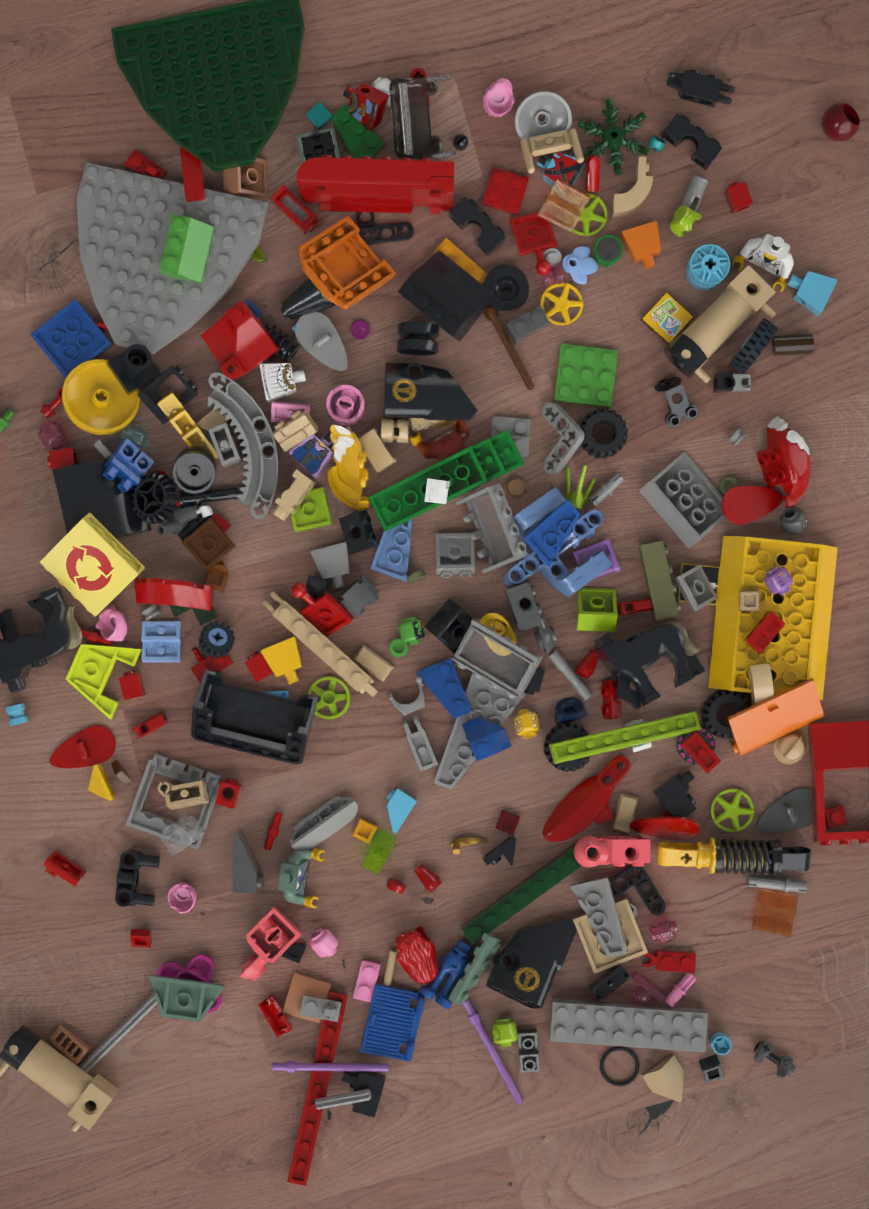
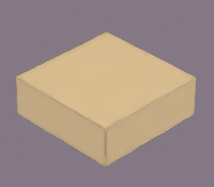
(748, 600)

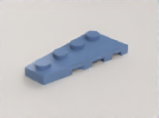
(393, 552)

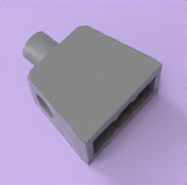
(332, 563)

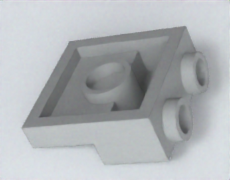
(518, 429)
(455, 555)

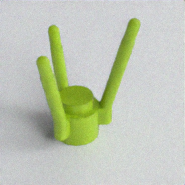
(577, 498)

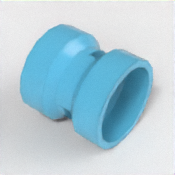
(16, 714)
(722, 1046)

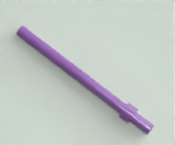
(475, 1018)
(292, 1066)

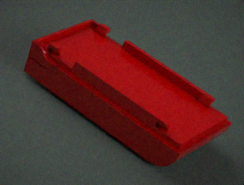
(377, 184)

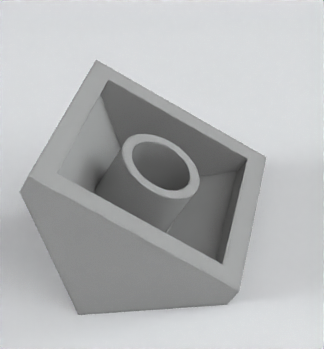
(695, 588)

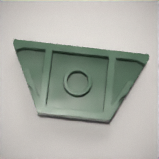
(183, 997)

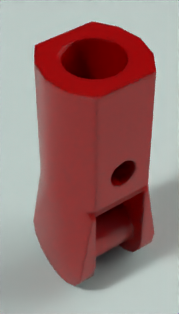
(592, 175)
(637, 606)
(152, 724)

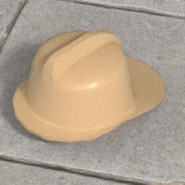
(792, 746)

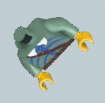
(295, 875)

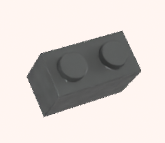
(527, 325)

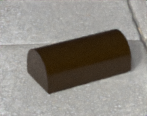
(793, 344)

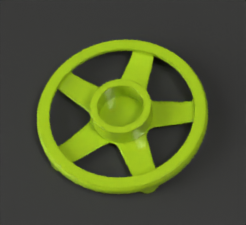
(588, 215)
(329, 697)
(732, 810)

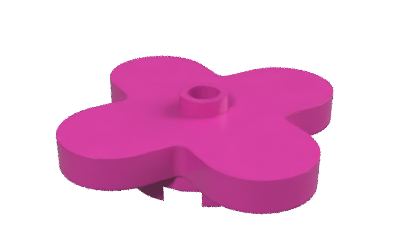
(199, 969)

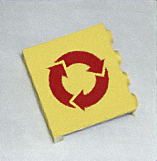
(92, 564)

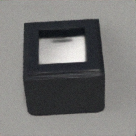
(711, 1068)

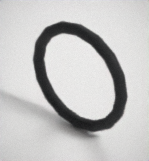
(603, 1071)

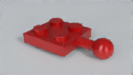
(533, 236)
(323, 611)

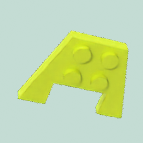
(92, 671)

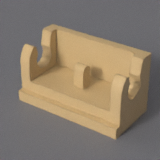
(376, 451)

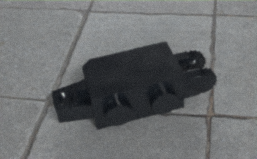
(700, 88)

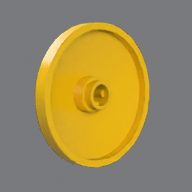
(97, 399)

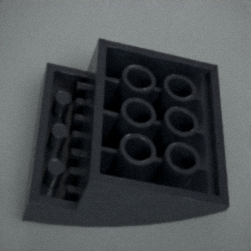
(85, 490)

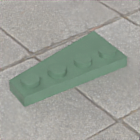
(473, 969)

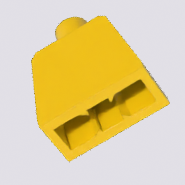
(284, 659)

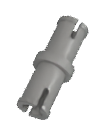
(606, 489)

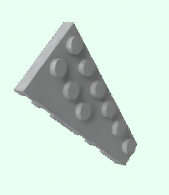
(486, 703)

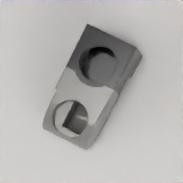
(731, 383)

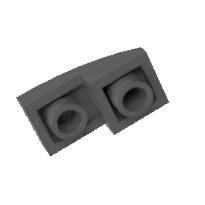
(528, 1051)

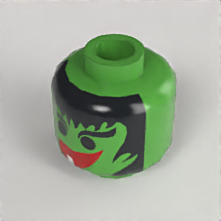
(411, 630)

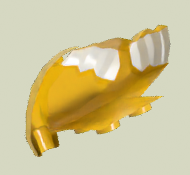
(349, 474)

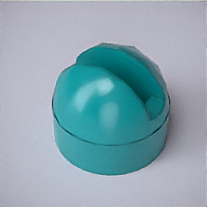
(656, 142)

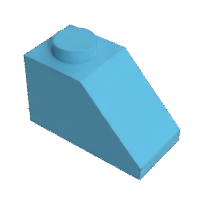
(399, 807)

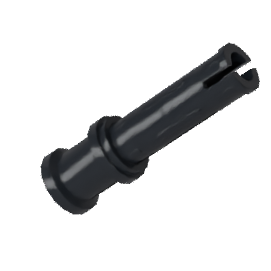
(231, 493)

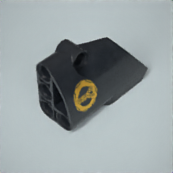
(428, 396)
(532, 962)

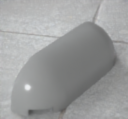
(323, 823)

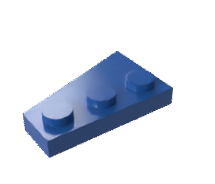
(447, 687)

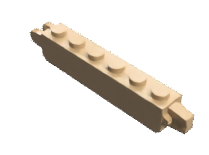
(321, 646)

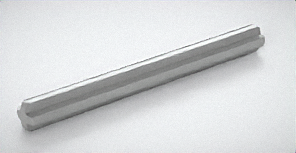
(119, 1033)

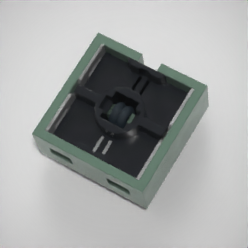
(314, 145)

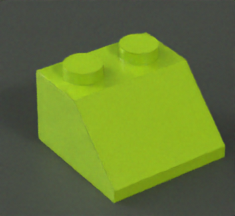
(596, 609)

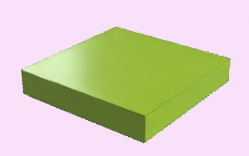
(312, 512)

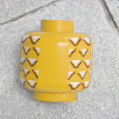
(526, 723)

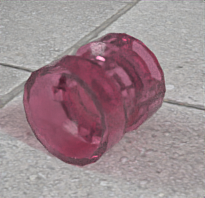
(558, 276)

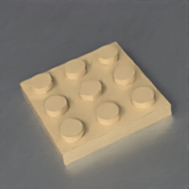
(593, 948)

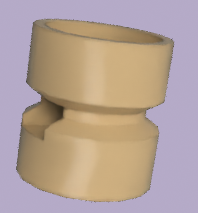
(387, 430)

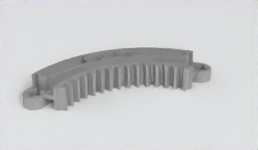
(243, 414)

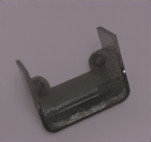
(412, 117)

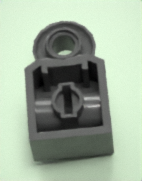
(530, 617)

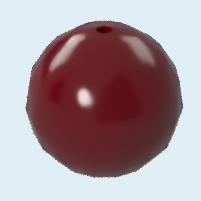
(840, 122)

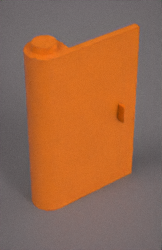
(775, 717)

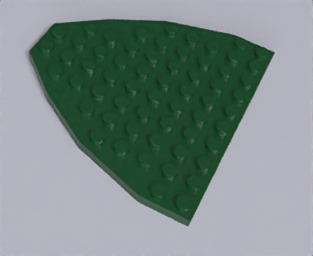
(216, 75)

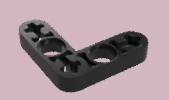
(370, 226)
(638, 883)

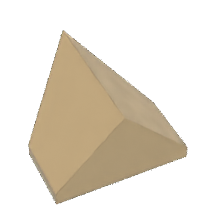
(666, 1079)

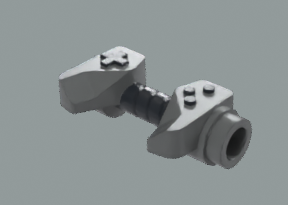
(784, 1064)

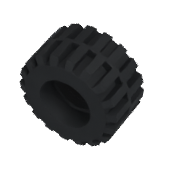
(615, 422)
(710, 709)
(555, 735)

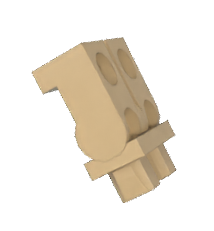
(294, 496)

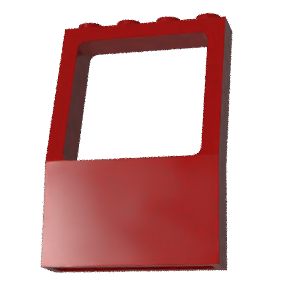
(832, 749)

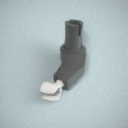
(181, 518)

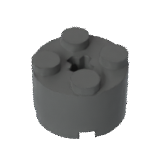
(358, 596)

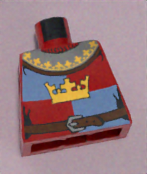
(366, 105)

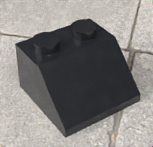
(449, 625)

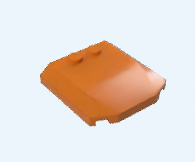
(343, 264)

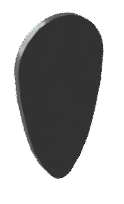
(788, 813)

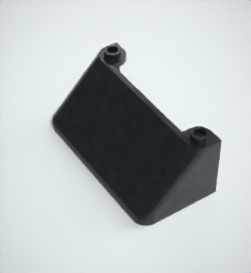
(252, 720)

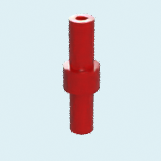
(93, 636)
(273, 831)

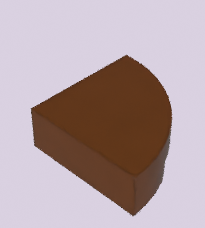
(121, 773)

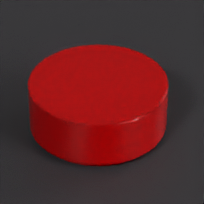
(395, 886)

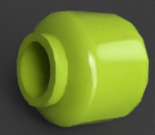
(504, 1032)

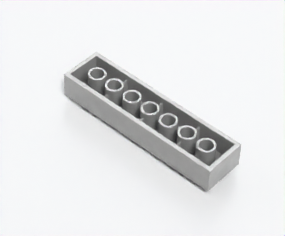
(628, 1025)

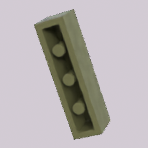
(658, 580)

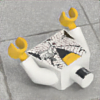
(770, 254)

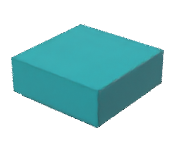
(319, 115)

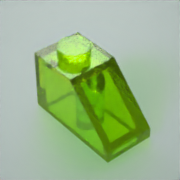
(378, 852)

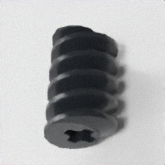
(286, 348)

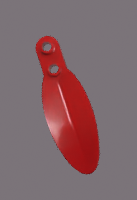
(584, 802)

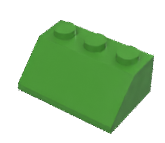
(186, 249)

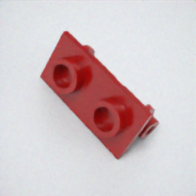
(610, 708)
(274, 1016)

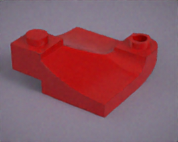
(239, 341)

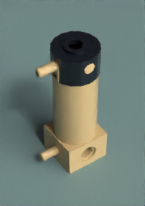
(718, 322)
(58, 1076)

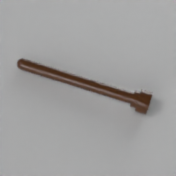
(492, 315)

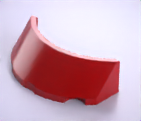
(173, 593)

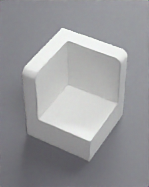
(437, 491)

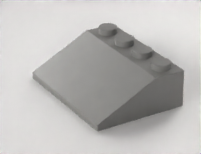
(685, 500)

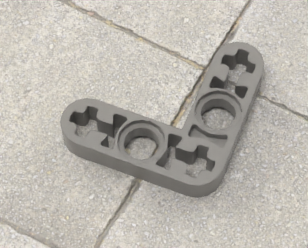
(567, 435)

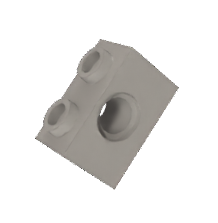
(225, 445)

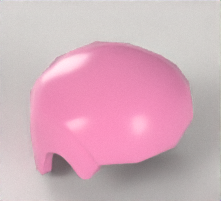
(182, 897)

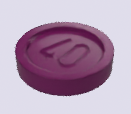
(360, 330)

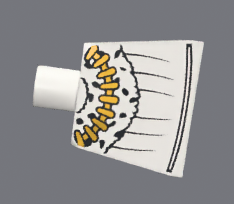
(280, 380)

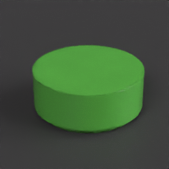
(398, 647)

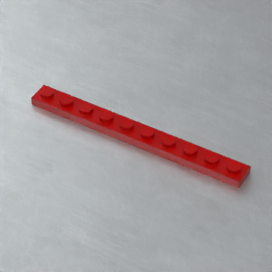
(316, 1089)

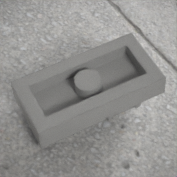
(320, 1008)

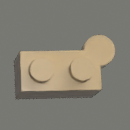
(184, 794)

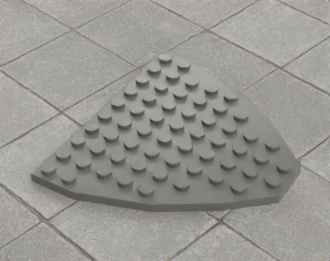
(122, 245)

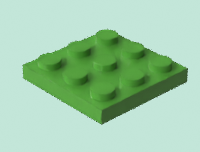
(585, 375)

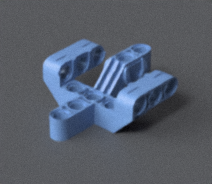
(565, 581)

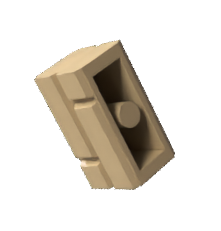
(294, 430)

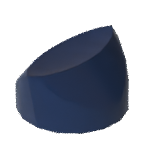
(569, 710)

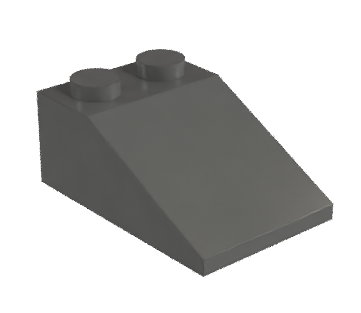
(245, 867)

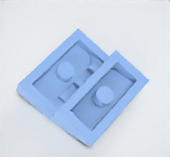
(161, 641)

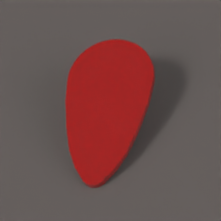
(749, 503)
(85, 748)
(667, 827)

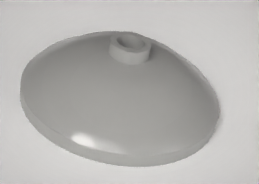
(553, 106)

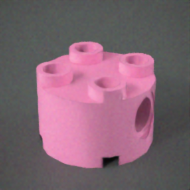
(345, 405)

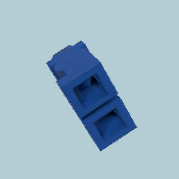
(127, 465)

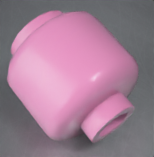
(323, 942)

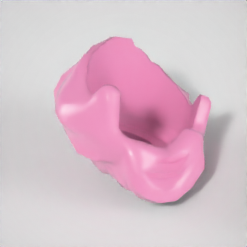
(498, 98)
(112, 624)

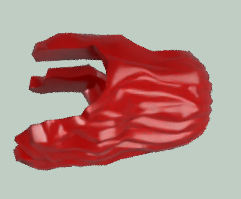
(417, 955)

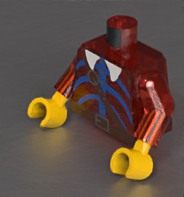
(442, 443)

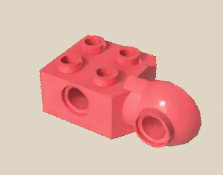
(611, 850)
(269, 940)

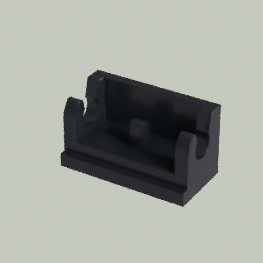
(609, 982)

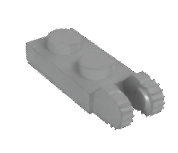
(420, 746)

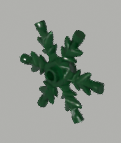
(609, 142)

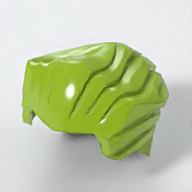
(683, 220)

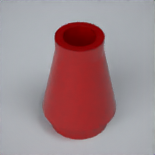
(587, 665)
(428, 878)

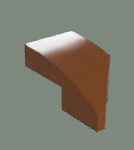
(218, 576)

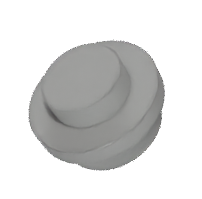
(553, 256)

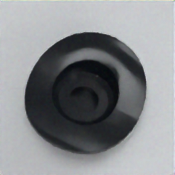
(509, 286)

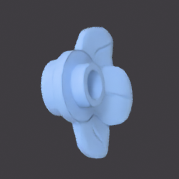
(582, 264)

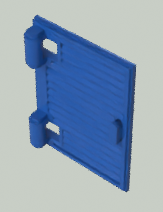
(392, 1022)

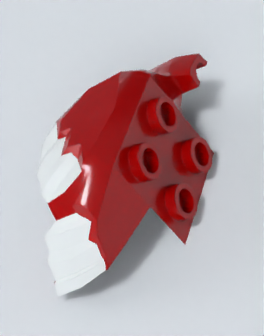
(785, 461)

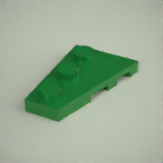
(355, 136)

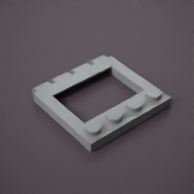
(156, 824)

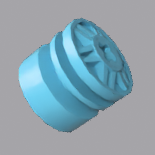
(698, 272)

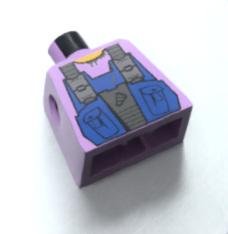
(313, 454)

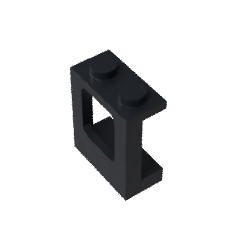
(150, 397)

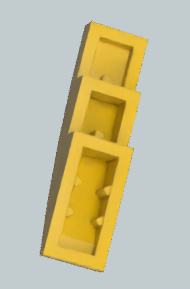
(184, 423)

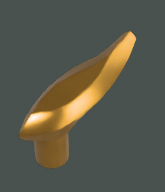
(464, 841)

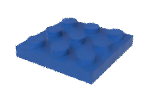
(71, 338)

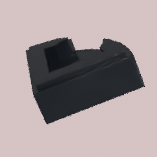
(295, 952)

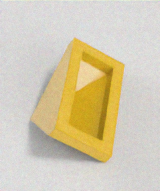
(100, 784)

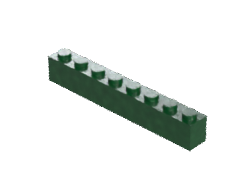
(522, 894)

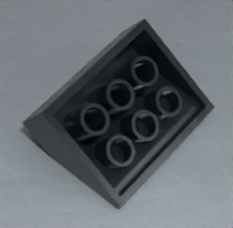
(447, 294)

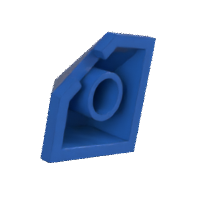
(486, 738)

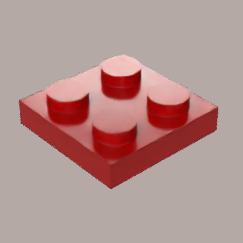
(505, 191)

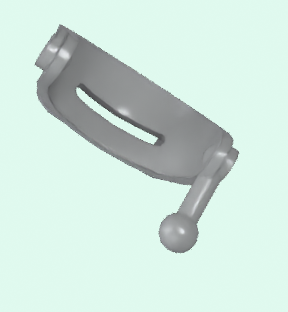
(417, 704)

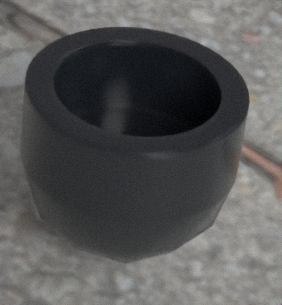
(462, 145)

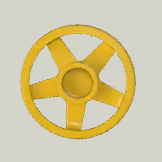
(562, 303)

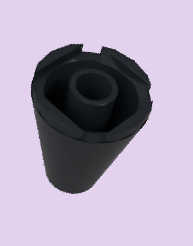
(305, 300)

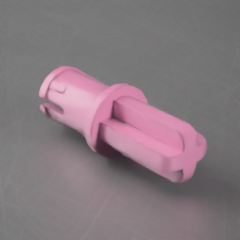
(680, 989)

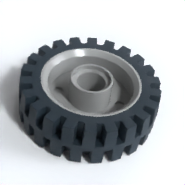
(753, 345)

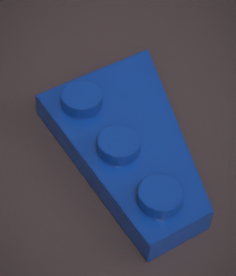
(552, 531)

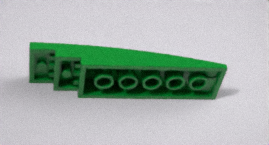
(464, 470)

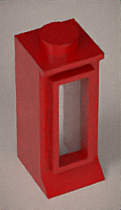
(294, 210)

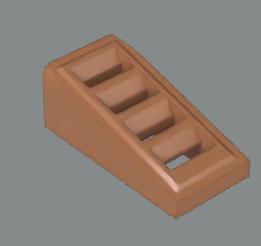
(73, 1038)

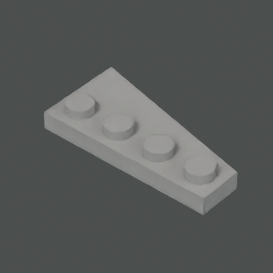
(600, 907)

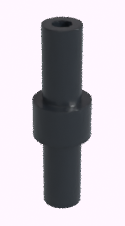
(193, 525)

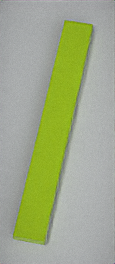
(624, 737)

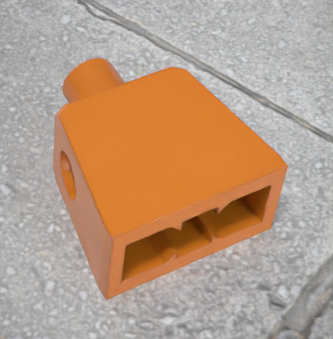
(642, 243)

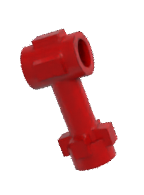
(48, 410)

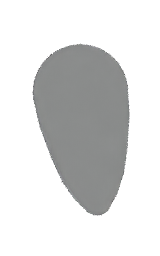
(321, 340)

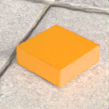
(364, 830)

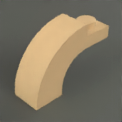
(630, 201)
(760, 683)

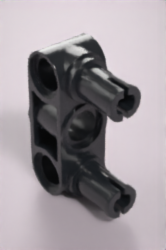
(128, 878)

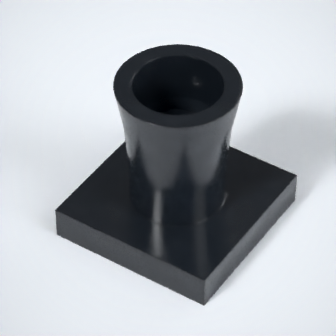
(133, 368)

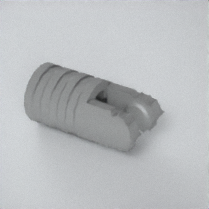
(695, 192)

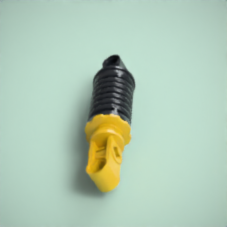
(735, 855)

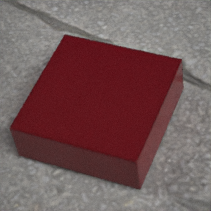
(507, 822)

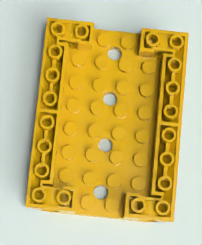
(804, 609)

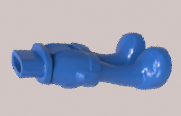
(454, 964)

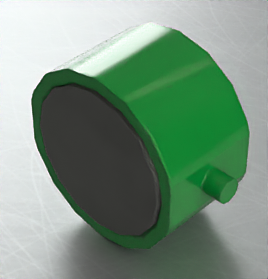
(607, 250)

